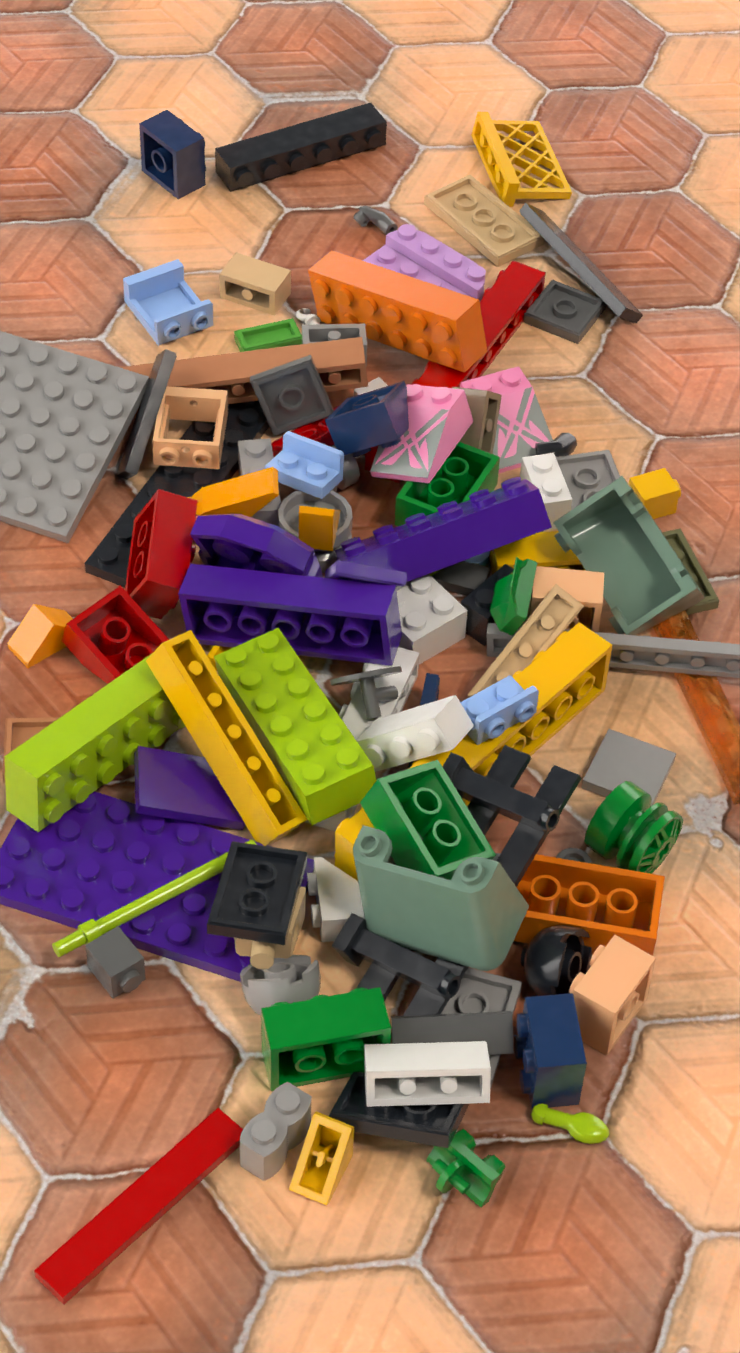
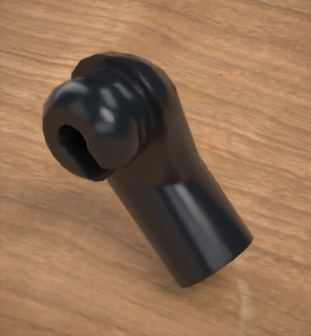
(561, 446)

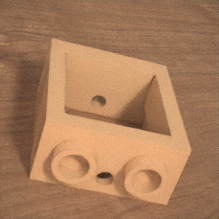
(177, 405)

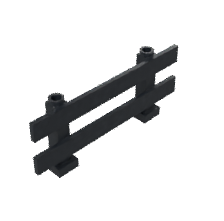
(487, 799)

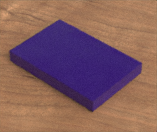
(181, 789)

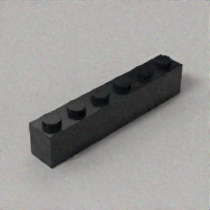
(300, 146)

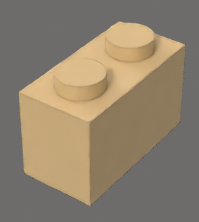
(255, 283)

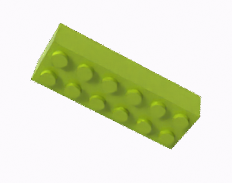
(296, 726)
(87, 747)

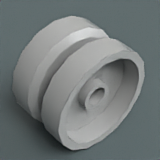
(289, 520)

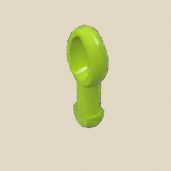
(581, 1126)

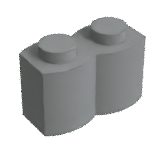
(275, 1131)

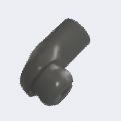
(378, 217)

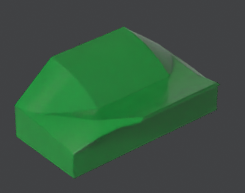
(513, 596)

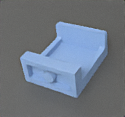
(166, 303)

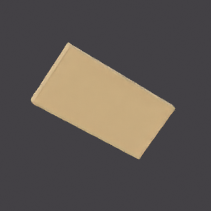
(483, 220)

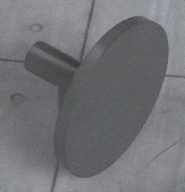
(370, 693)

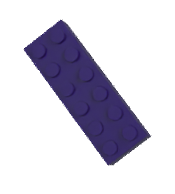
(453, 531)
(313, 613)

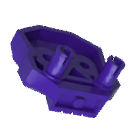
(252, 545)

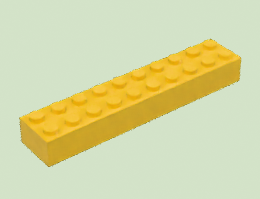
(567, 680)

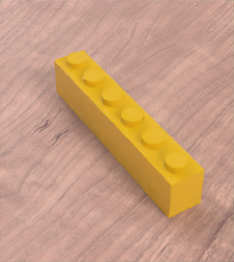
(225, 739)

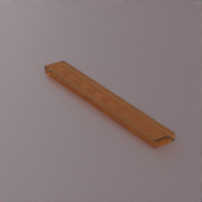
(709, 709)

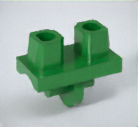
(465, 1170)

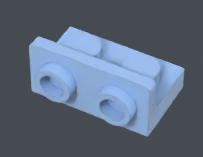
(308, 465)
(499, 708)

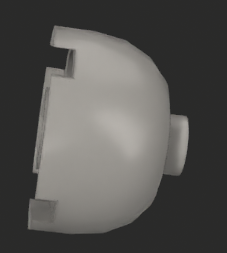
(285, 981)

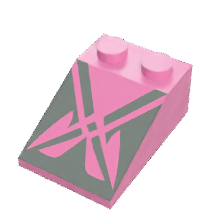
(519, 418)
(436, 425)

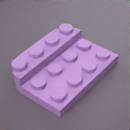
(429, 260)

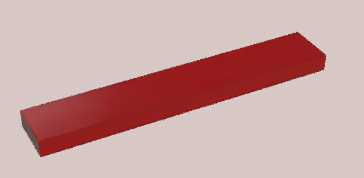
(139, 1206)

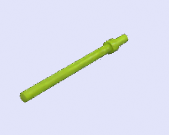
(93, 929)

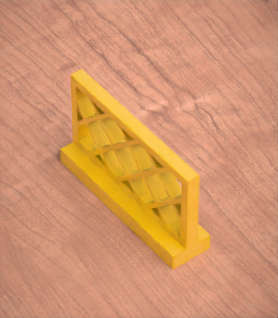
(499, 161)

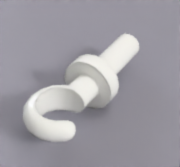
(310, 319)

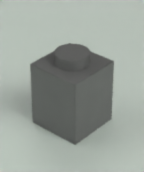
(115, 962)

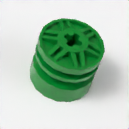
(633, 830)

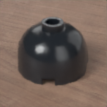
(555, 959)

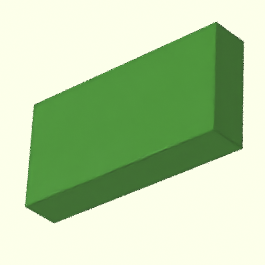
(268, 336)

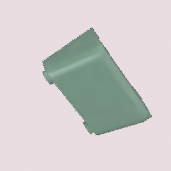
(640, 568)
(455, 919)

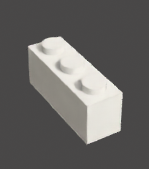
(415, 733)
(427, 1073)

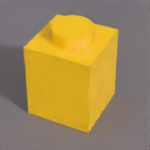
(657, 492)

